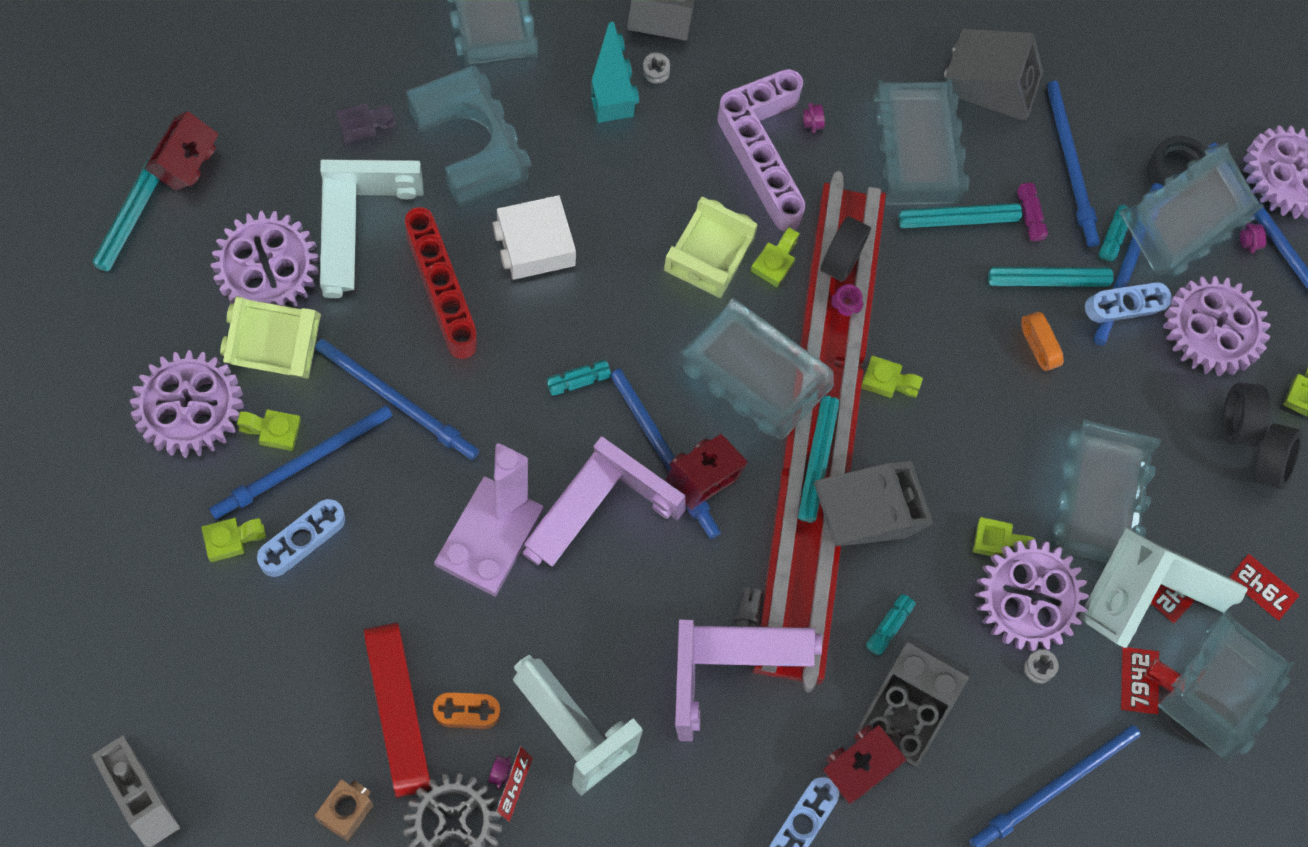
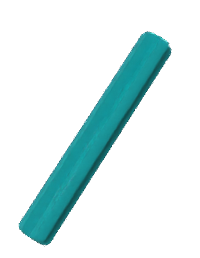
(959, 215)
(125, 220)
(1050, 276)
(818, 458)

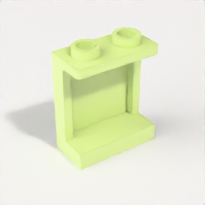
(711, 247)
(270, 337)

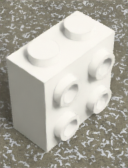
(534, 237)

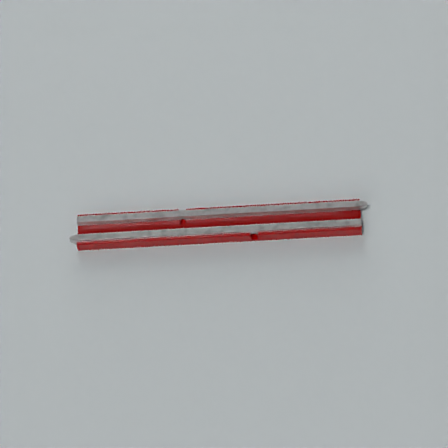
(802, 553)

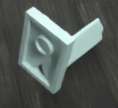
(340, 185)
(1134, 577)
(592, 752)

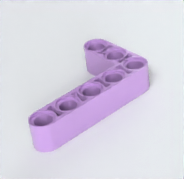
(759, 145)

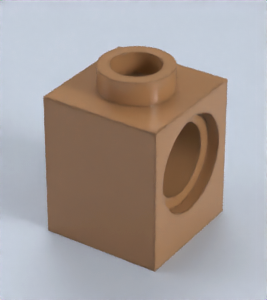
(345, 825)

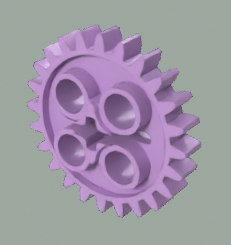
(1280, 169)
(294, 252)
(1217, 326)
(184, 431)
(1038, 566)

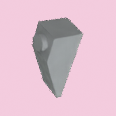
(135, 792)

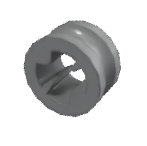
(660, 61)
(1049, 659)

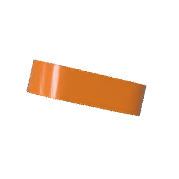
(1042, 341)
(468, 702)

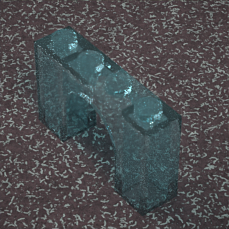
(468, 96)

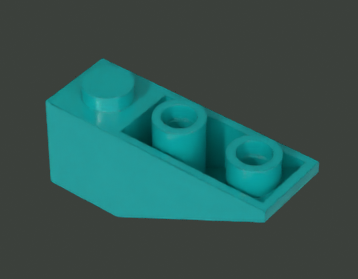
(610, 85)

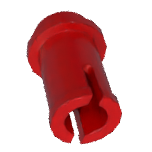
(1161, 674)

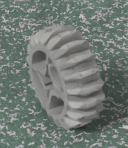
(464, 811)

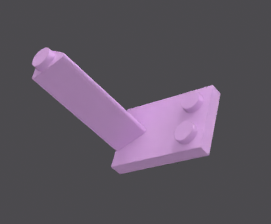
(588, 491)
(492, 525)
(734, 647)

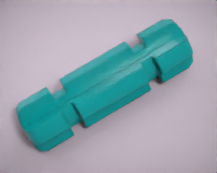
(1114, 236)
(578, 377)
(890, 624)

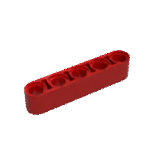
(440, 269)
(397, 709)

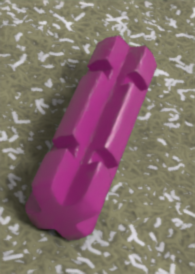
(1032, 212)

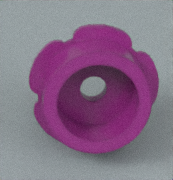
(814, 117)
(1253, 237)
(848, 292)
(500, 771)

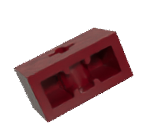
(182, 151)
(705, 470)
(854, 782)

